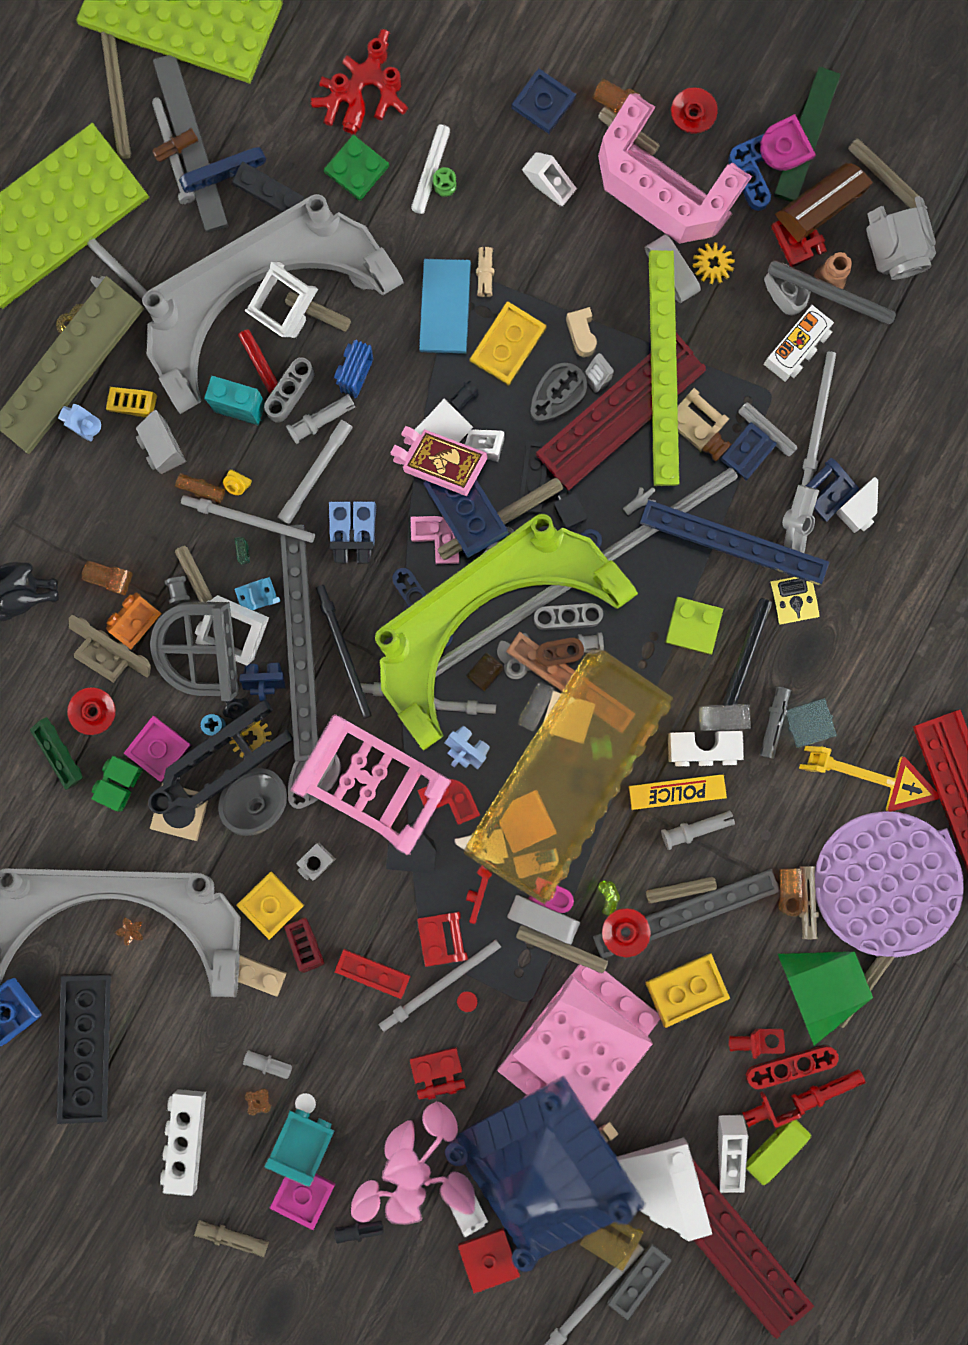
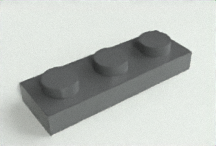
(639, 1281)

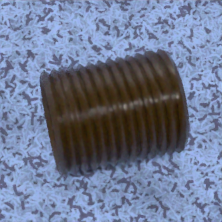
(485, 671)

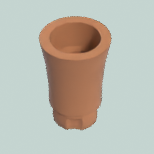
(835, 270)

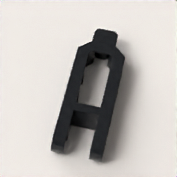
(173, 795)

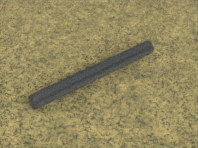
(831, 292)

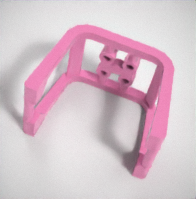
(321, 758)

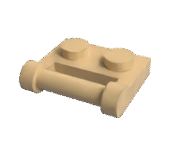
(693, 426)

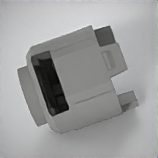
(902, 240)

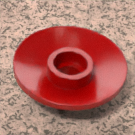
(698, 101)
(80, 707)
(626, 945)

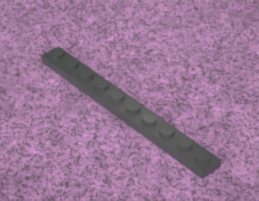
(299, 646)

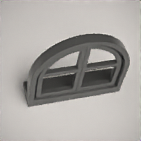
(223, 648)

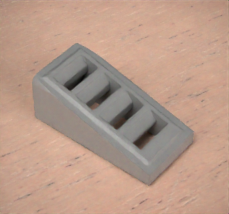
(598, 374)

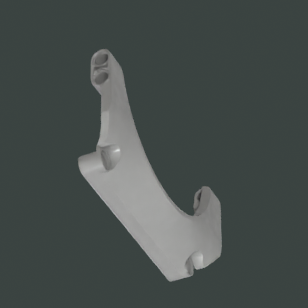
(200, 292)
(202, 916)

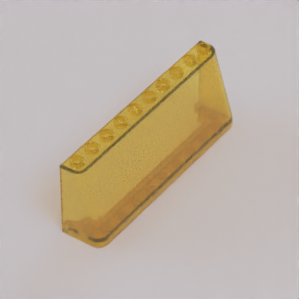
(568, 775)

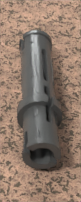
(776, 718)

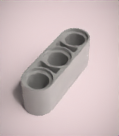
(685, 281)
(290, 378)
(578, 610)
(543, 919)

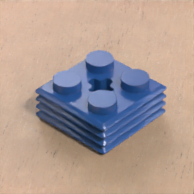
(355, 368)
(22, 1010)

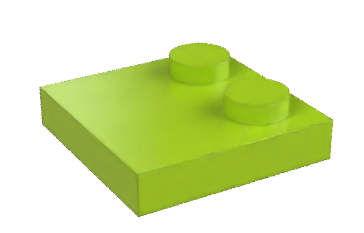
(694, 625)

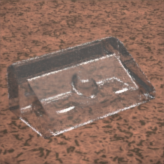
(536, 707)

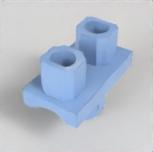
(80, 421)
(463, 751)

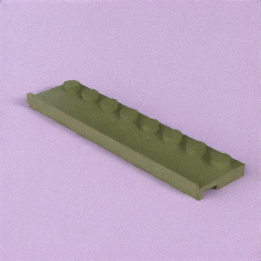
(68, 364)

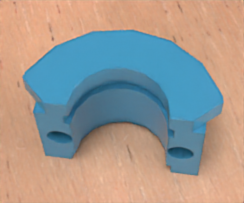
(257, 594)

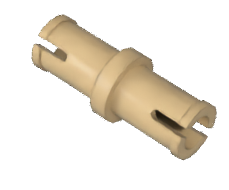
(485, 272)

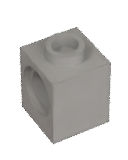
(324, 856)

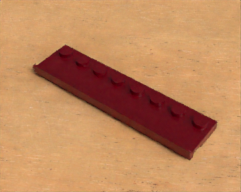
(612, 419)
(748, 1263)

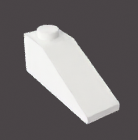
(732, 1153)

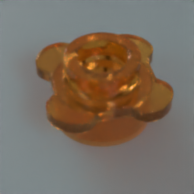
(262, 1096)

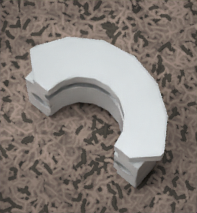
(471, 1222)

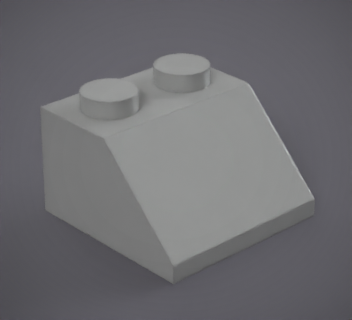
(159, 443)

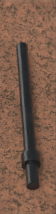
(328, 609)

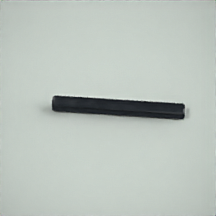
(747, 652)

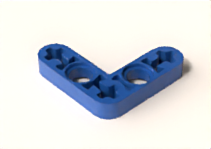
(749, 166)

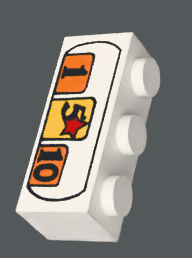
(799, 344)

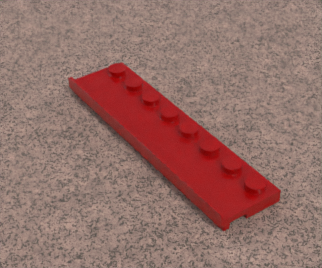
(946, 755)

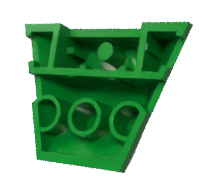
(826, 988)

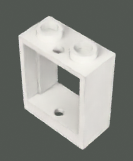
(241, 613)

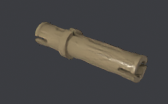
(809, 932)
(234, 1239)

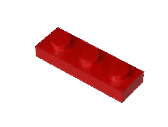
(372, 973)

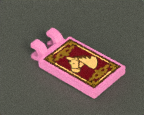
(440, 460)

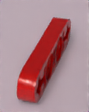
(792, 1069)

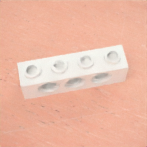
(173, 1180)

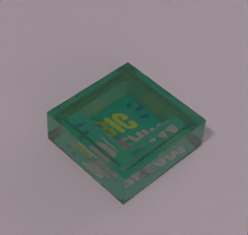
(242, 550)

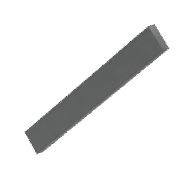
(195, 154)
(703, 907)

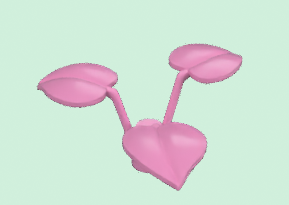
(410, 1173)
(405, 1203)

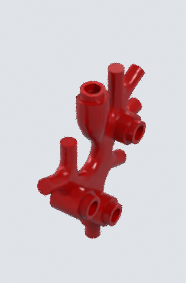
(362, 75)

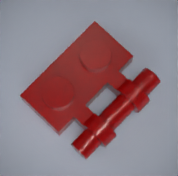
(798, 252)
(435, 1066)

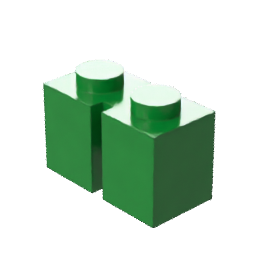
(111, 794)

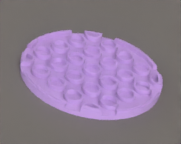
(888, 884)

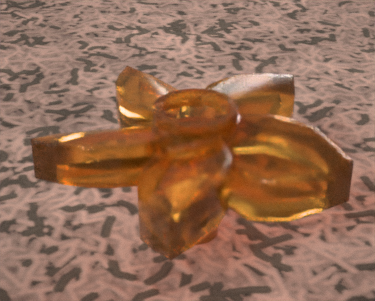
(129, 931)

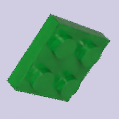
(356, 167)

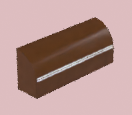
(824, 200)

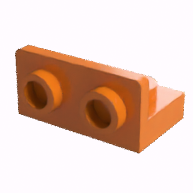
(132, 620)

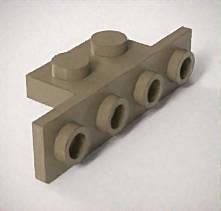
(103, 653)

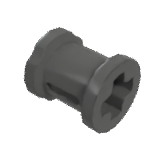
(177, 590)

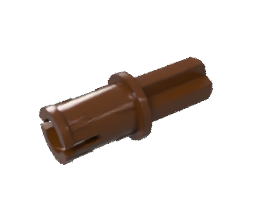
(175, 145)

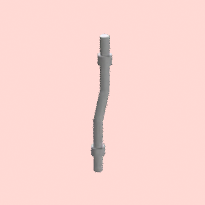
(470, 707)

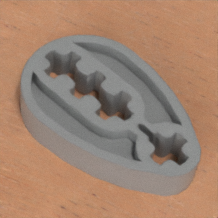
(326, 782)

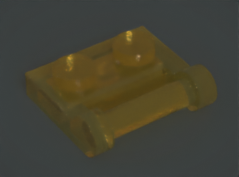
(611, 1247)

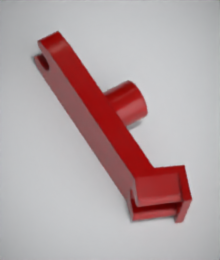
(477, 897)

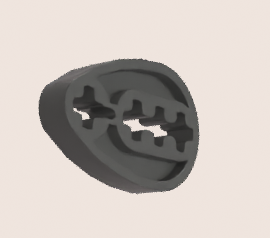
(551, 381)

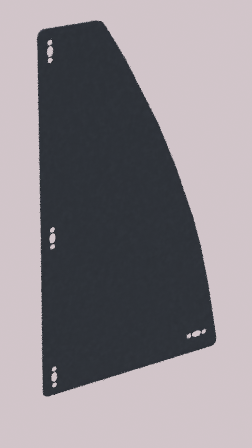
(657, 568)

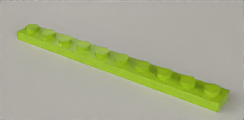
(663, 368)

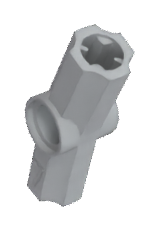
(799, 518)

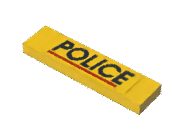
(677, 792)

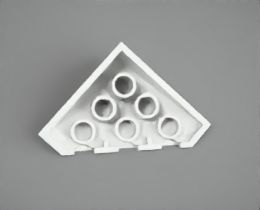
(669, 1187)

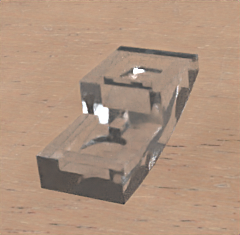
(724, 717)

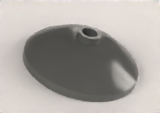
(243, 797)

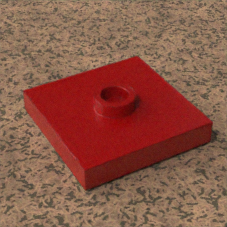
(488, 1260)

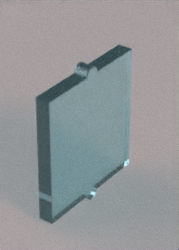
(810, 723)

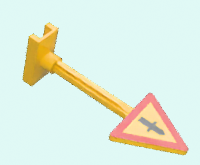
(907, 786)

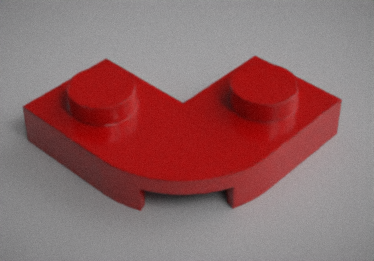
(459, 800)

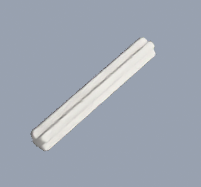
(430, 168)

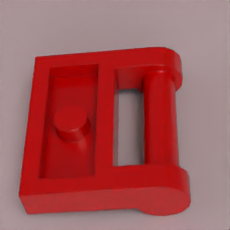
(434, 942)

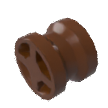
(716, 446)

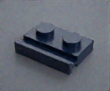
(748, 451)

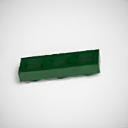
(56, 753)

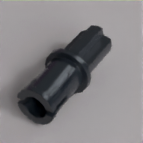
(358, 1231)

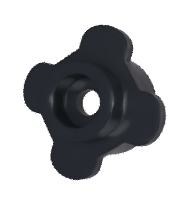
(233, 713)

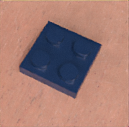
(543, 101)

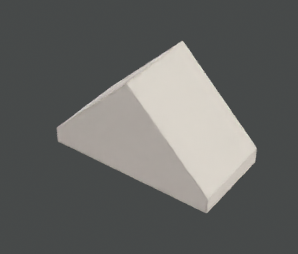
(486, 441)

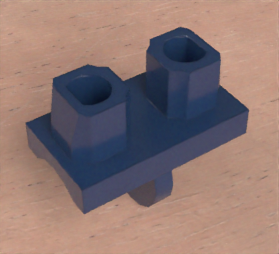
(262, 683)

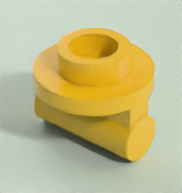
(236, 483)

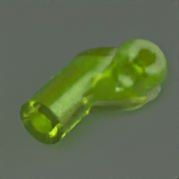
(611, 895)

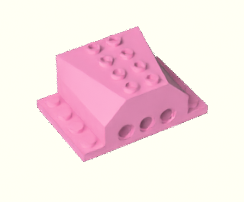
(586, 1033)

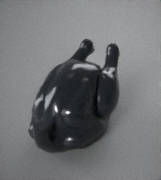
(19, 589)

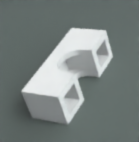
(727, 748)

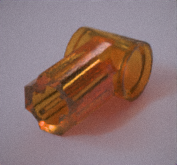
(612, 95)
(113, 578)
(791, 888)

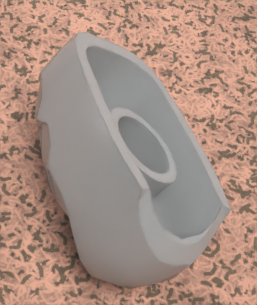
(786, 295)

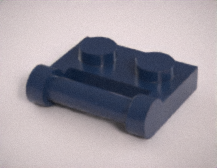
(835, 493)

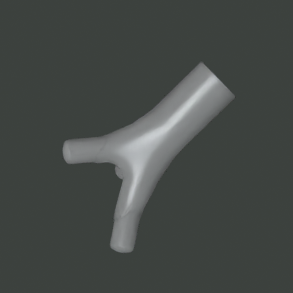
(639, 501)

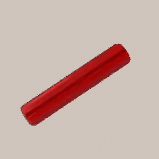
(258, 360)

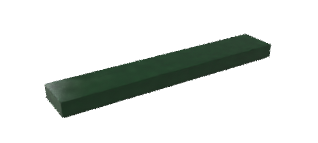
(811, 123)

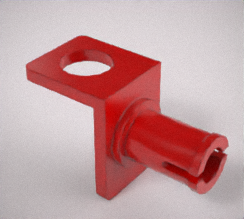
(756, 1042)
(765, 1112)

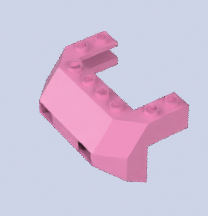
(657, 190)

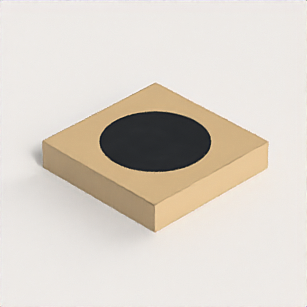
(182, 821)

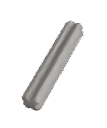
(768, 428)

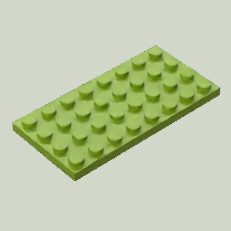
(206, 33)
(61, 208)

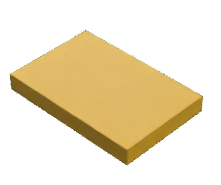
(508, 343)
(687, 990)

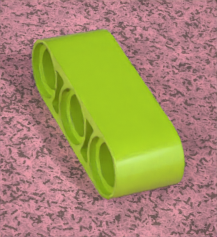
(777, 1151)

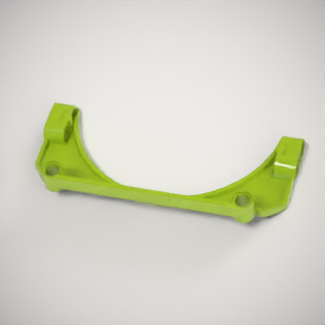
(516, 562)

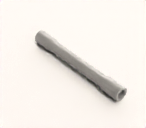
(293, 504)

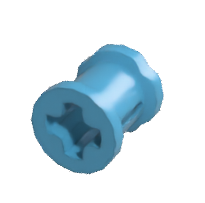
(208, 720)

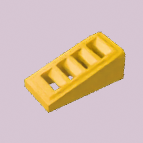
(149, 406)

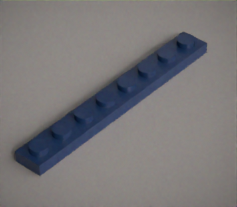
(734, 542)

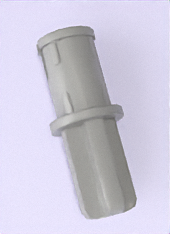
(267, 1064)

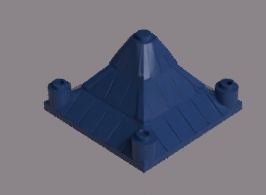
(546, 1172)

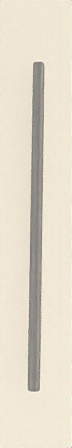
(556, 590)

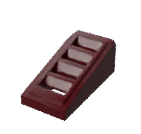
(299, 958)

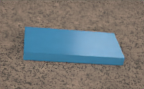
(445, 306)

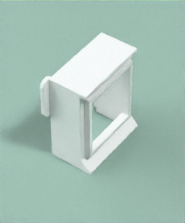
(295, 318)

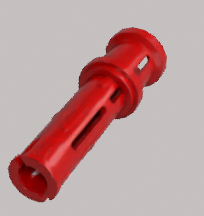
(818, 1095)

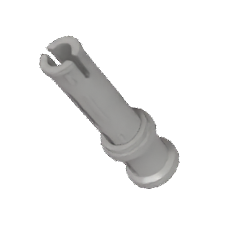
(310, 424)
(687, 832)

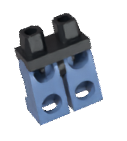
(352, 538)

